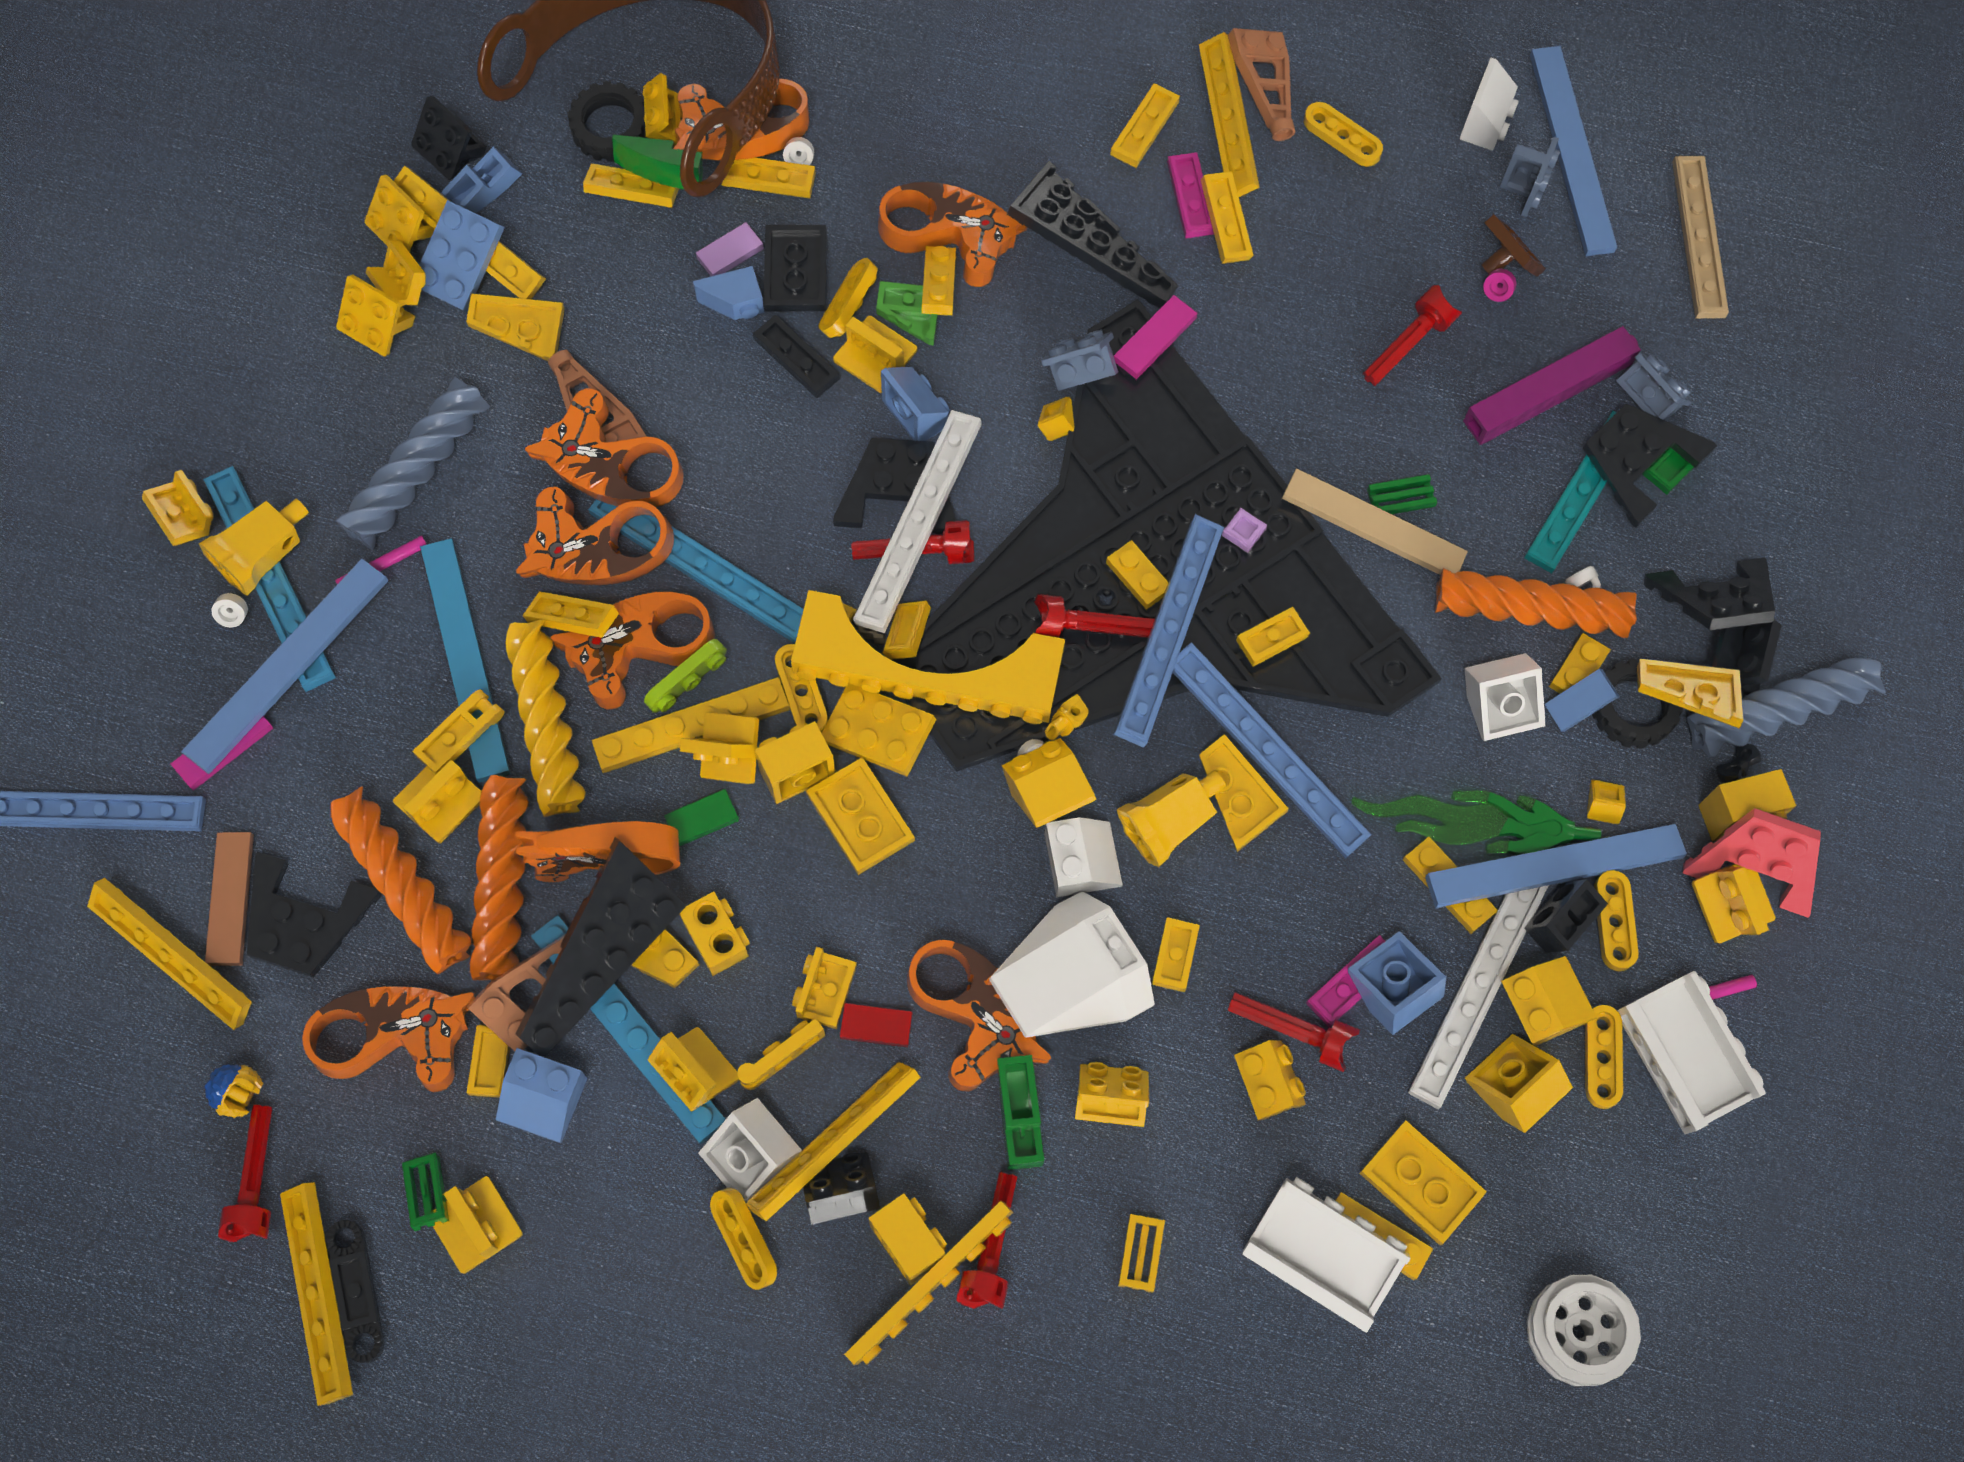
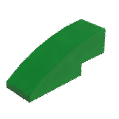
(653, 159)
(1020, 1112)

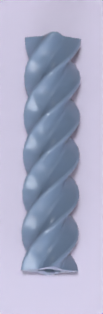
(412, 463)
(1790, 702)

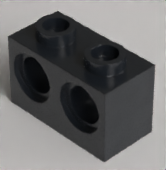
(1566, 916)

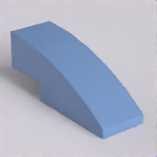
(483, 183)

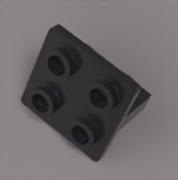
(444, 139)
(1750, 651)
(842, 1189)

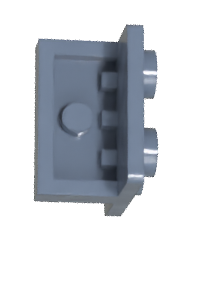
(1530, 173)
(1081, 361)
(1653, 388)

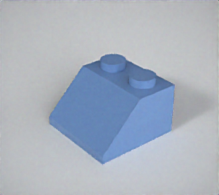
(913, 402)
(1397, 982)
(539, 1095)

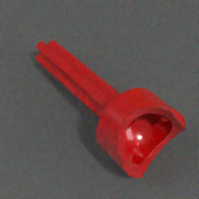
(1433, 313)
(953, 543)
(1055, 618)
(1330, 1041)
(246, 1216)
(984, 1284)

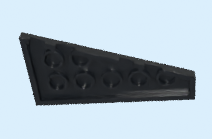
(1085, 232)
(604, 939)

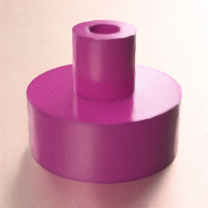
(1500, 285)

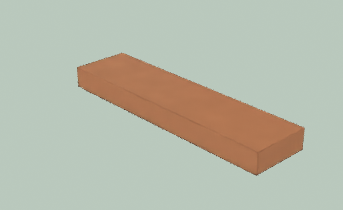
(229, 899)

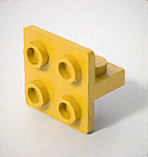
(396, 215)
(371, 315)
(871, 349)
(726, 747)
(439, 800)
(1733, 902)
(1112, 1094)
(476, 1224)

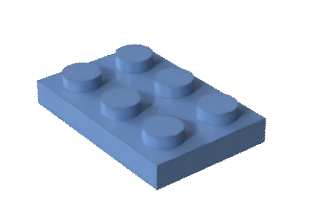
(459, 254)

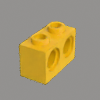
(709, 935)

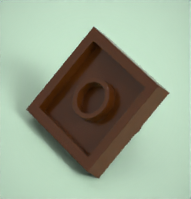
(1512, 249)

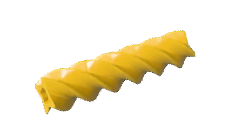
(540, 711)

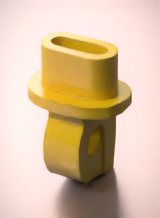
(1064, 721)

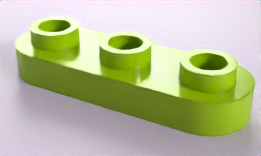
(686, 676)

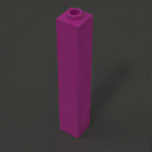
(1551, 385)

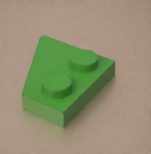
(903, 306)

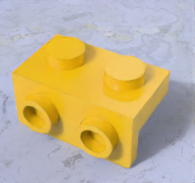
(660, 109)
(400, 275)
(179, 509)
(824, 988)
(1270, 1078)

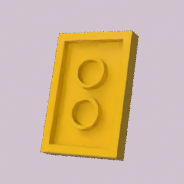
(878, 729)
(860, 815)
(1423, 1182)

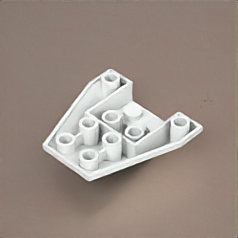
(1074, 971)

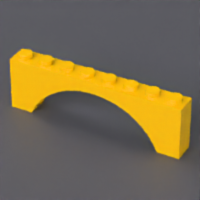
(1014, 686)

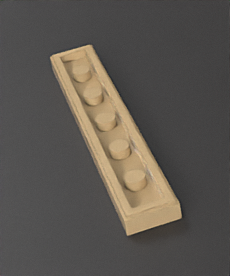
(1700, 237)
(1373, 523)

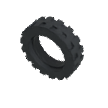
(595, 98)
(1629, 734)

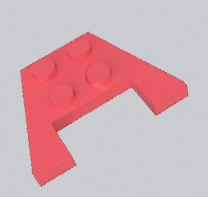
(1768, 847)

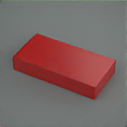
(876, 1025)

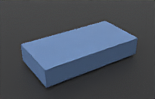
(1582, 700)

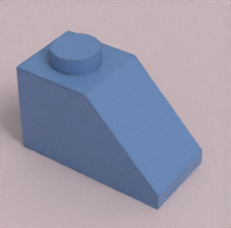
(731, 293)

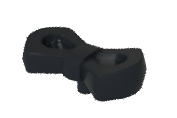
(1745, 757)

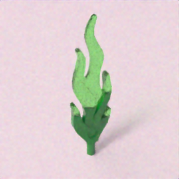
(1496, 817)

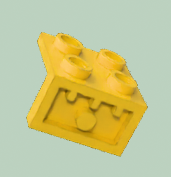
(692, 1067)

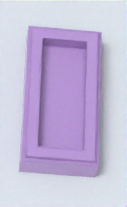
(730, 250)

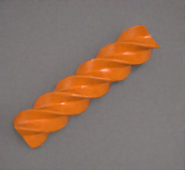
(1535, 601)
(497, 870)
(395, 877)

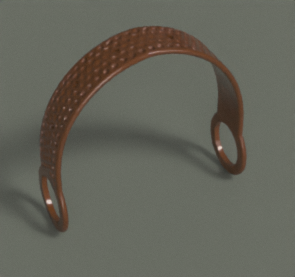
(551, 19)

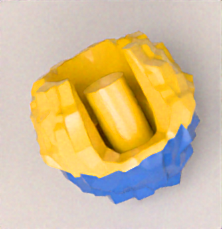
(232, 1089)

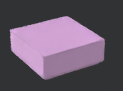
(1244, 530)

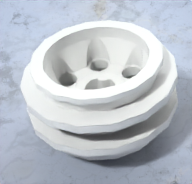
(1604, 1300)

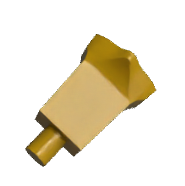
(254, 544)
(1169, 815)

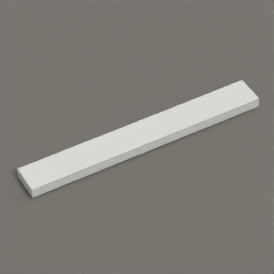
(917, 522)
(1475, 996)

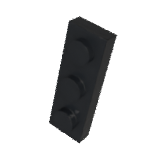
(796, 356)

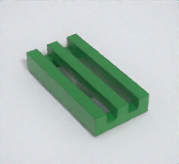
(1401, 484)
(438, 1187)

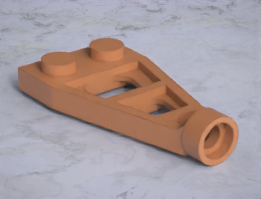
(1266, 47)
(571, 373)
(494, 1003)

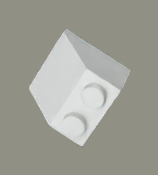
(1491, 107)
(1506, 696)
(1082, 856)
(749, 1149)

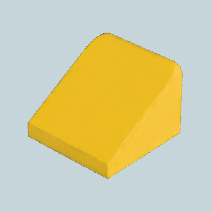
(1057, 419)
(1606, 802)

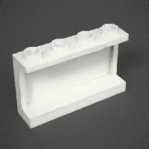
(1691, 1052)
(1327, 1252)

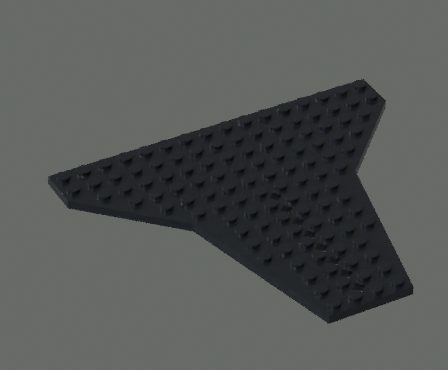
(1139, 471)

